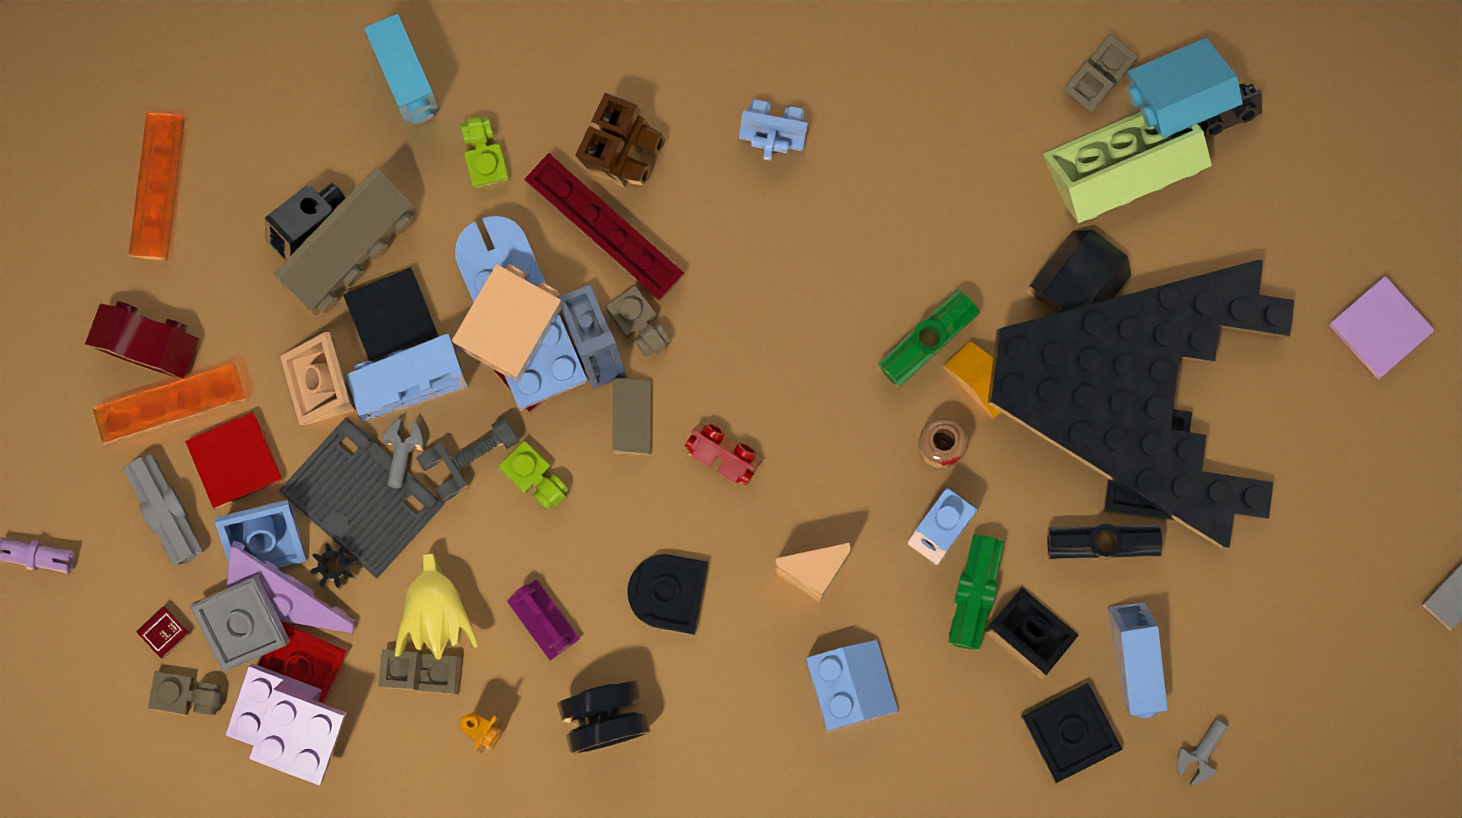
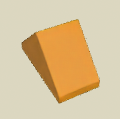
(973, 372)

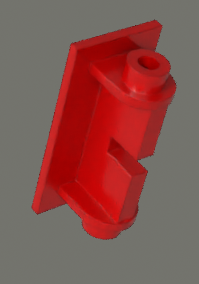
(712, 444)

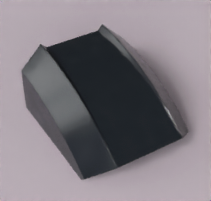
(1081, 273)

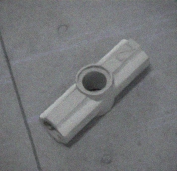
(163, 510)

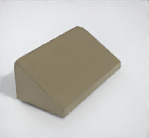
(631, 416)

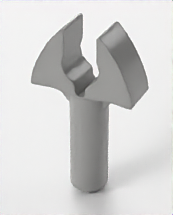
(401, 450)
(1202, 753)

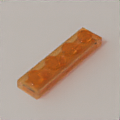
(156, 186)
(169, 404)

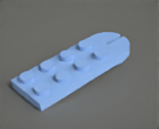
(555, 364)

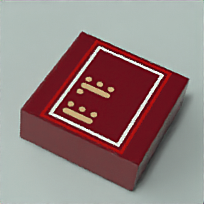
(163, 632)

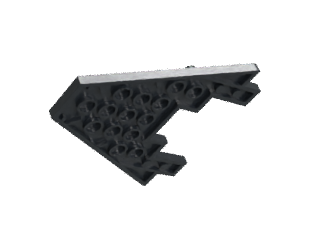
(1107, 381)

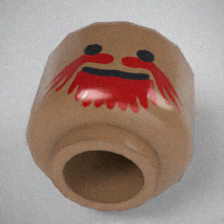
(940, 430)

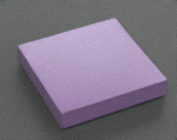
(1381, 327)

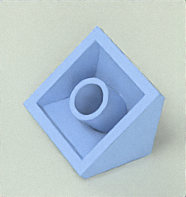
(266, 532)

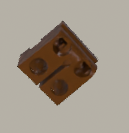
(619, 142)

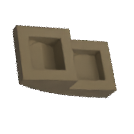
(1101, 73)
(420, 672)

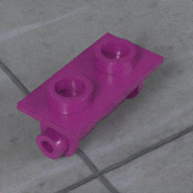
(543, 619)

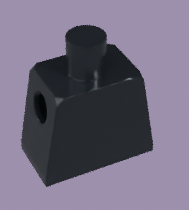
(299, 217)

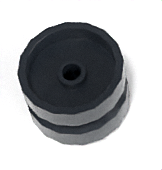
(602, 712)

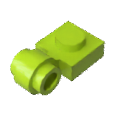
(485, 162)
(527, 469)

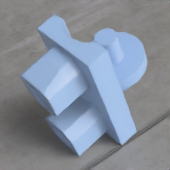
(771, 131)

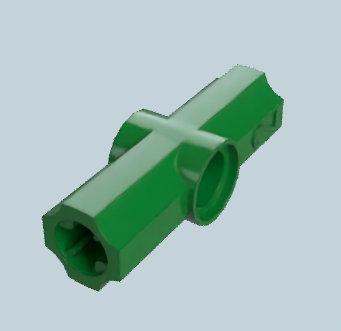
(944, 322)
(976, 592)

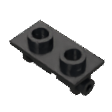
(1241, 114)

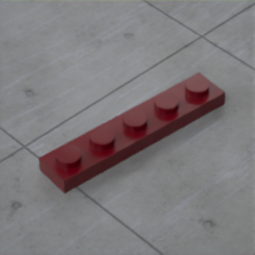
(604, 227)

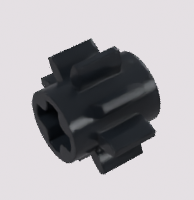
(332, 556)

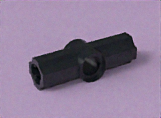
(1128, 540)

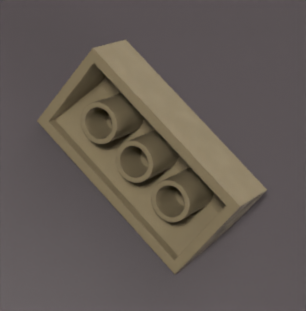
(346, 243)

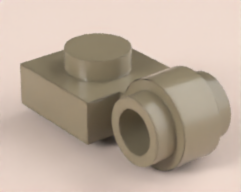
(633, 314)
(175, 692)

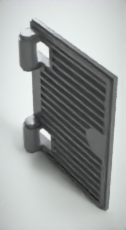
(353, 501)

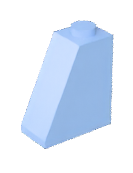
(1138, 659)

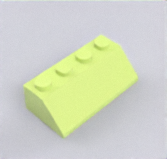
(1123, 164)

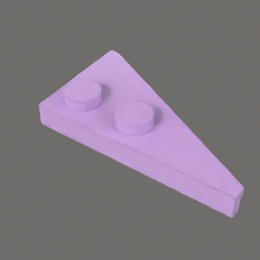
(289, 597)

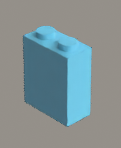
(402, 69)
(1183, 88)

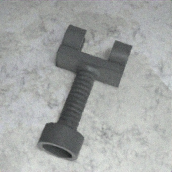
(501, 436)

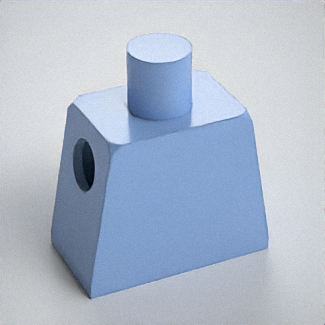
(942, 525)

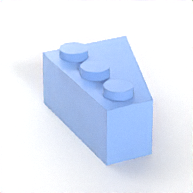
(406, 378)

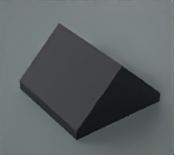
(1031, 633)

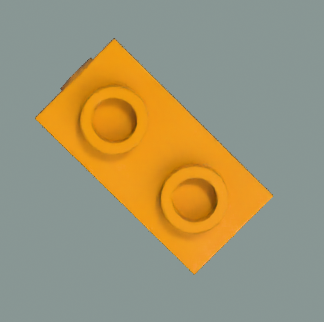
(481, 730)

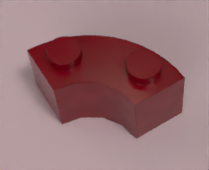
(141, 340)

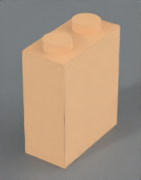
(508, 321)

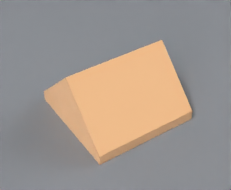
(317, 380)
(813, 569)

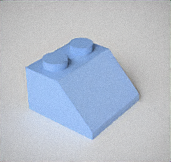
(851, 685)

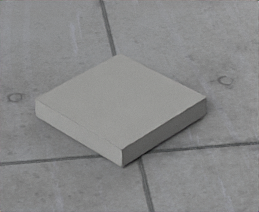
(240, 623)

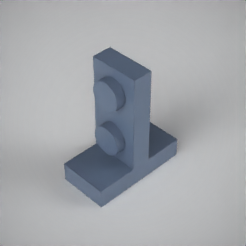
(592, 337)

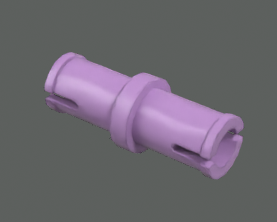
(36, 555)

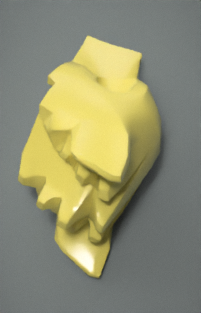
(433, 612)

